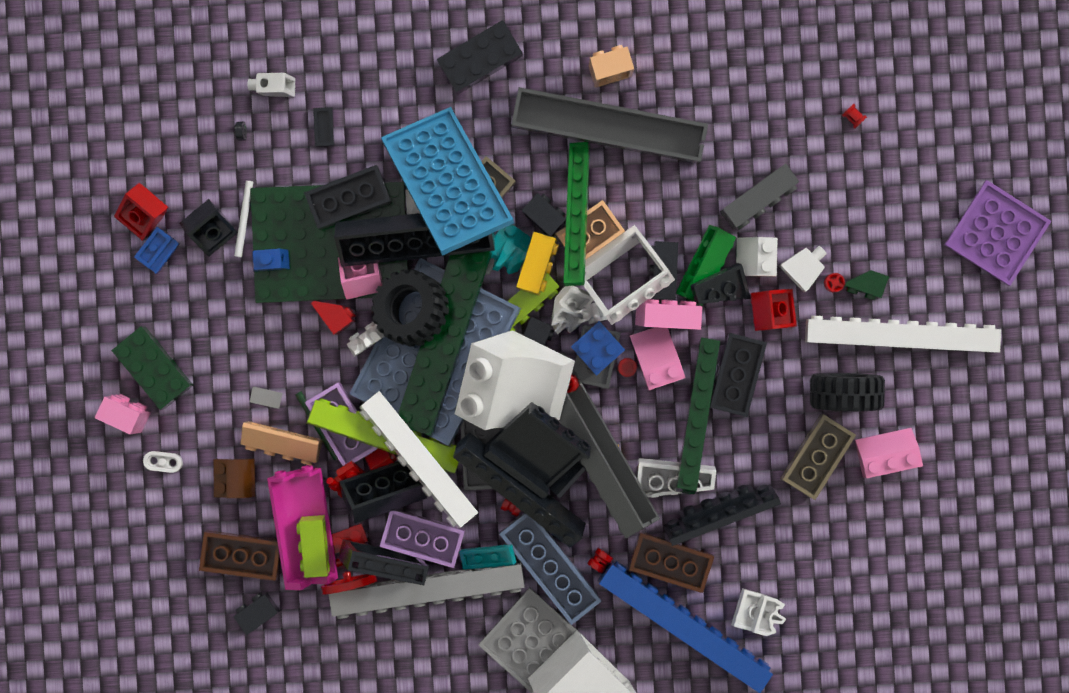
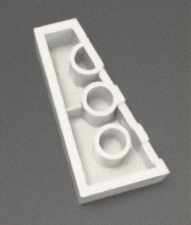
(661, 476)

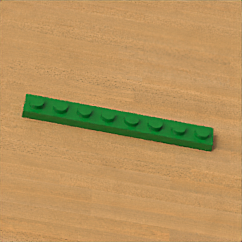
(576, 214)

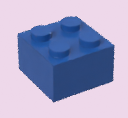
(597, 348)

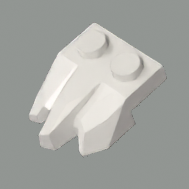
(565, 306)
(361, 342)
(757, 613)

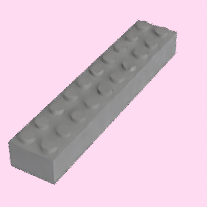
(437, 588)

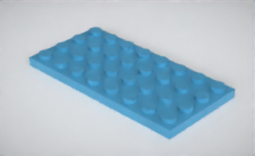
(447, 181)

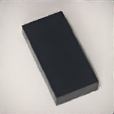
(323, 127)

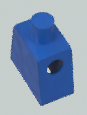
(270, 259)

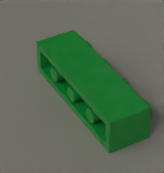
(707, 259)

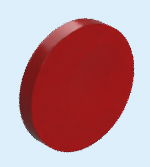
(348, 583)

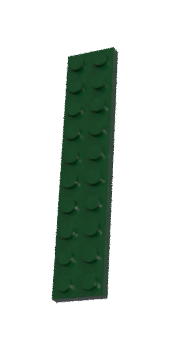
(439, 356)

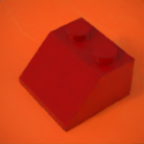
(140, 211)
(773, 309)
(335, 316)

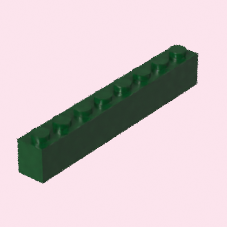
(697, 416)

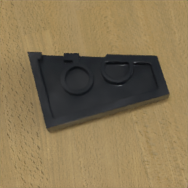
(722, 286)

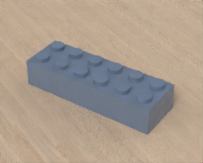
(551, 567)

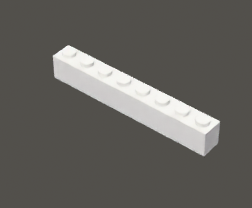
(418, 460)

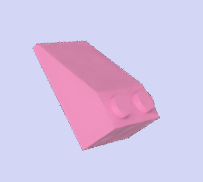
(657, 357)

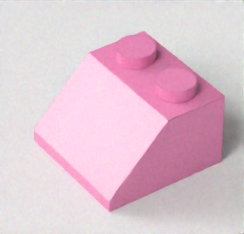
(360, 279)

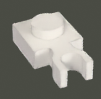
(591, 314)

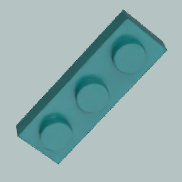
(487, 557)

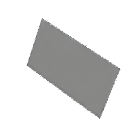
(265, 397)

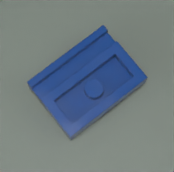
(157, 250)

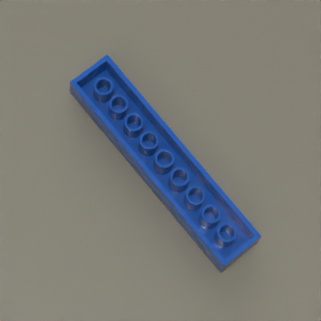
(686, 627)

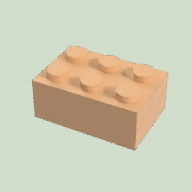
(611, 66)
(601, 229)

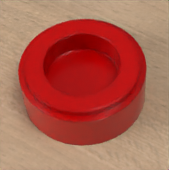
(627, 367)

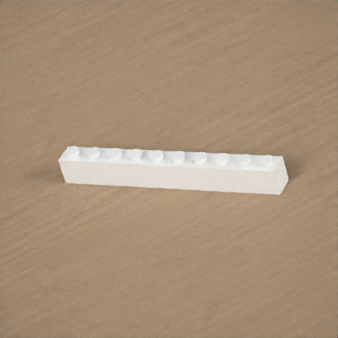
(903, 335)

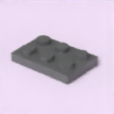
(586, 375)

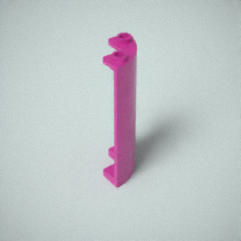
(294, 496)

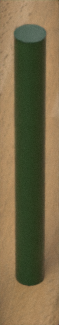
(301, 398)

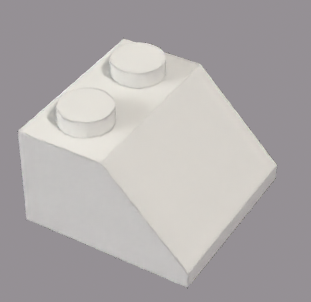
(757, 256)

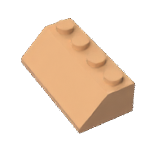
(280, 441)

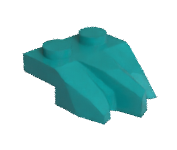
(510, 249)

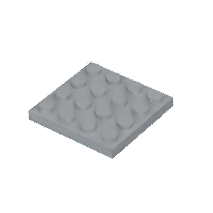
(526, 636)

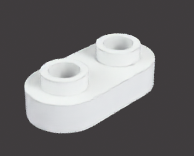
(163, 461)

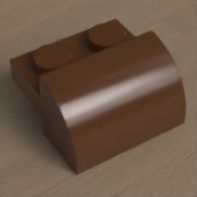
(234, 478)

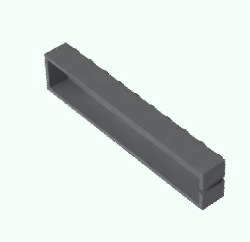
(609, 125)
(607, 464)

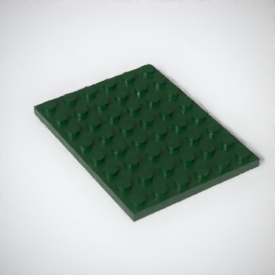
(286, 222)

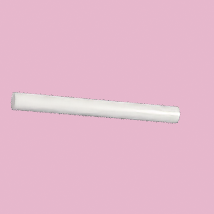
(243, 219)

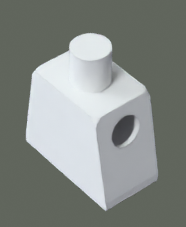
(273, 84)
(804, 267)

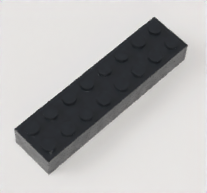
(393, 240)

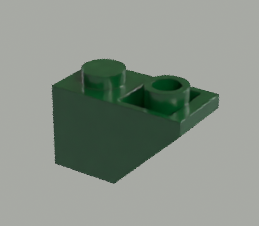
(868, 283)

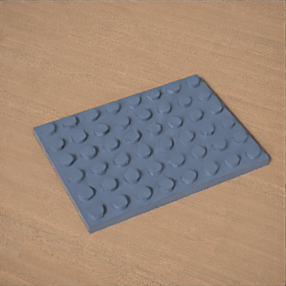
(392, 363)

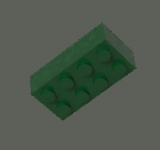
(152, 367)

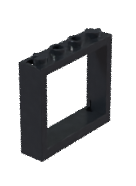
(383, 562)

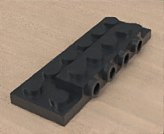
(720, 512)

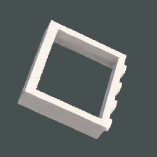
(609, 254)

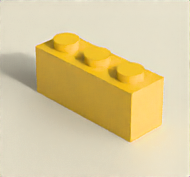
(537, 263)

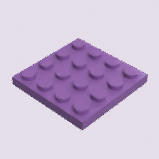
(997, 233)

